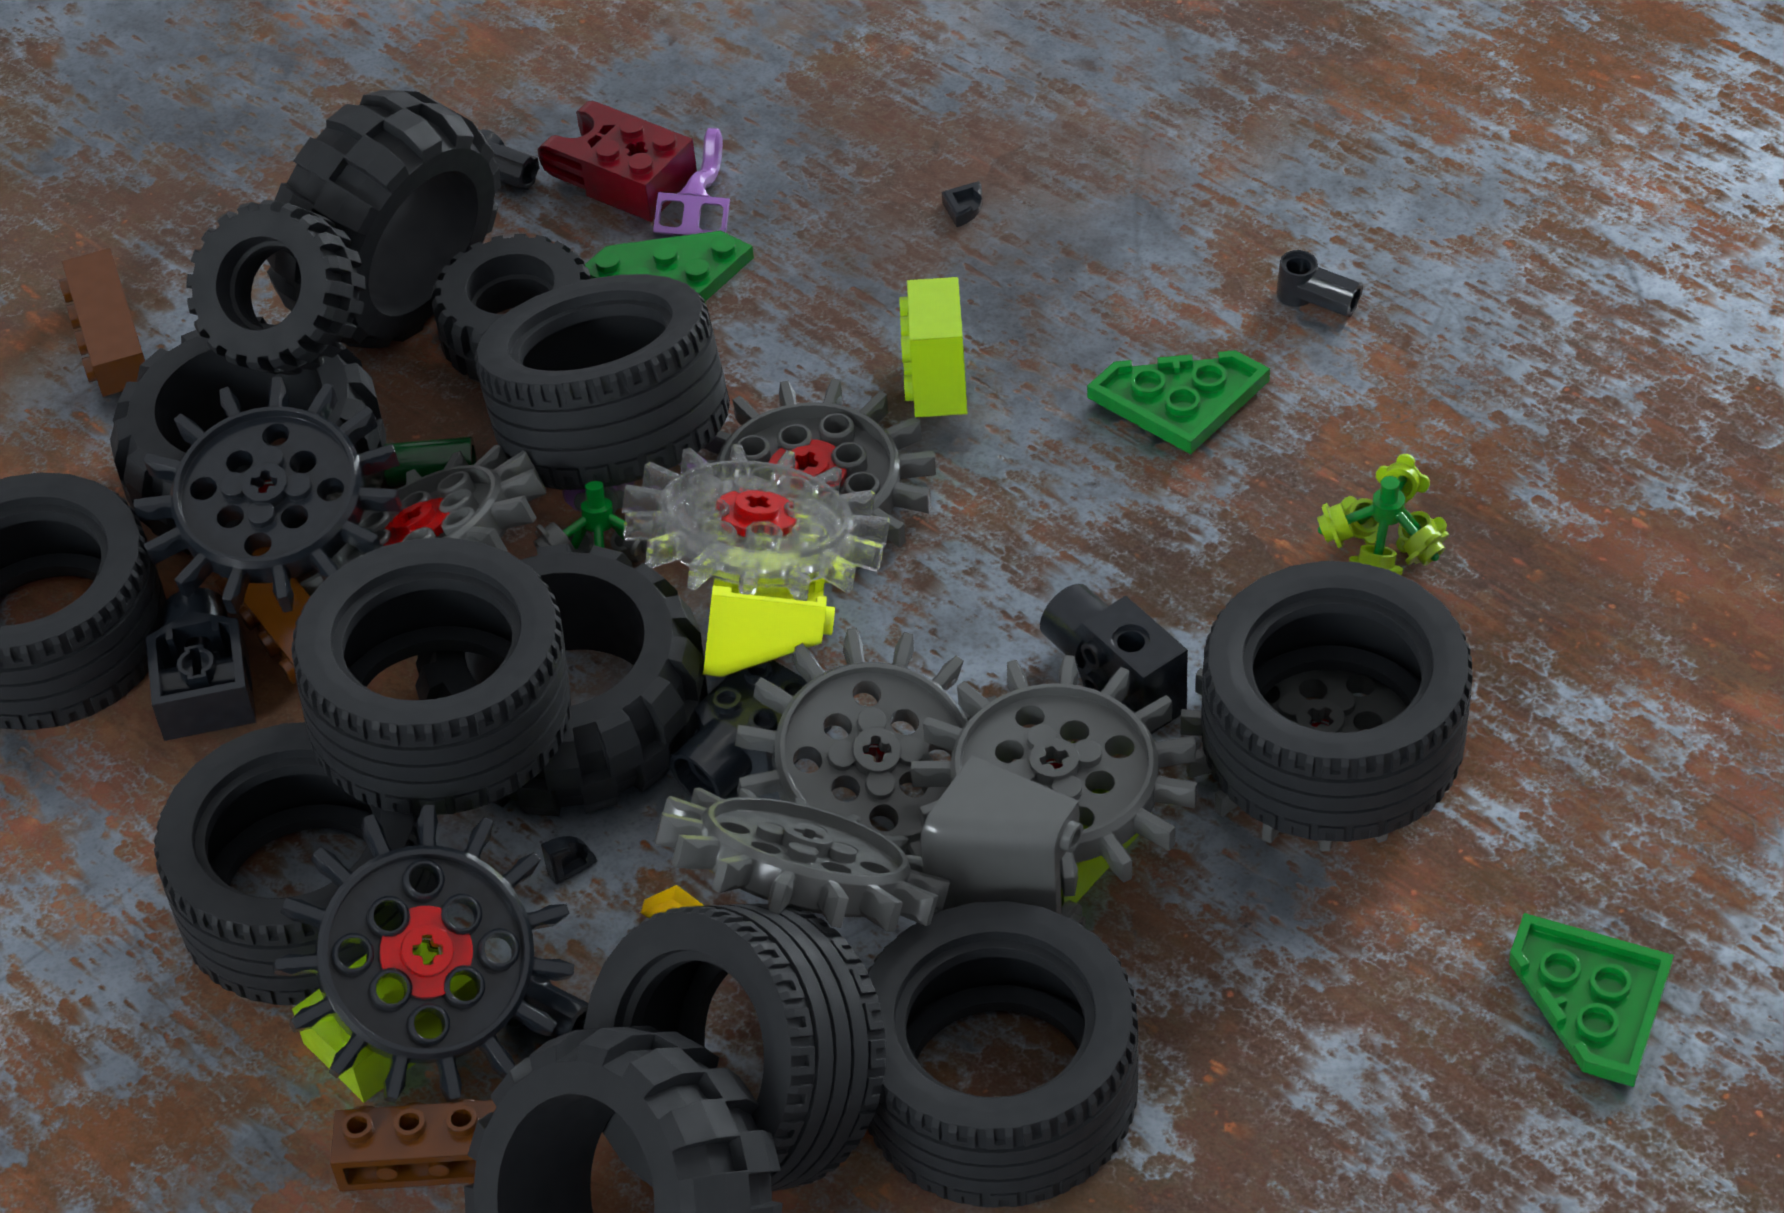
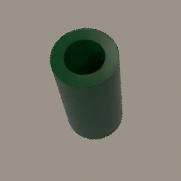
(427, 457)

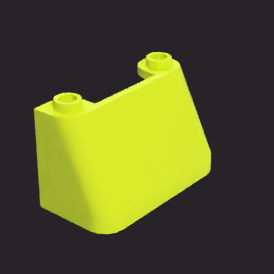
(762, 626)

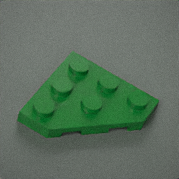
(699, 259)
(1179, 395)
(1592, 992)

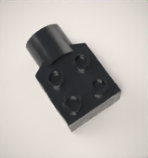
(1117, 637)
(199, 667)
(710, 755)

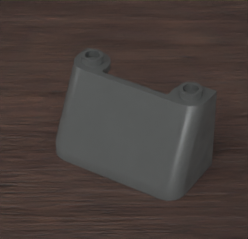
(1001, 839)

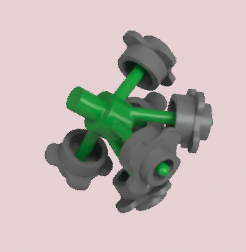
(597, 511)

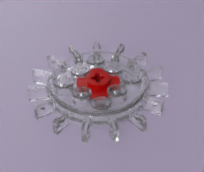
(754, 523)

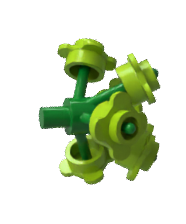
(1370, 520)

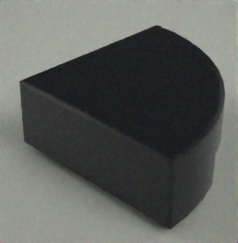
(963, 202)
(566, 857)

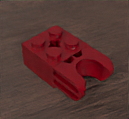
(621, 159)

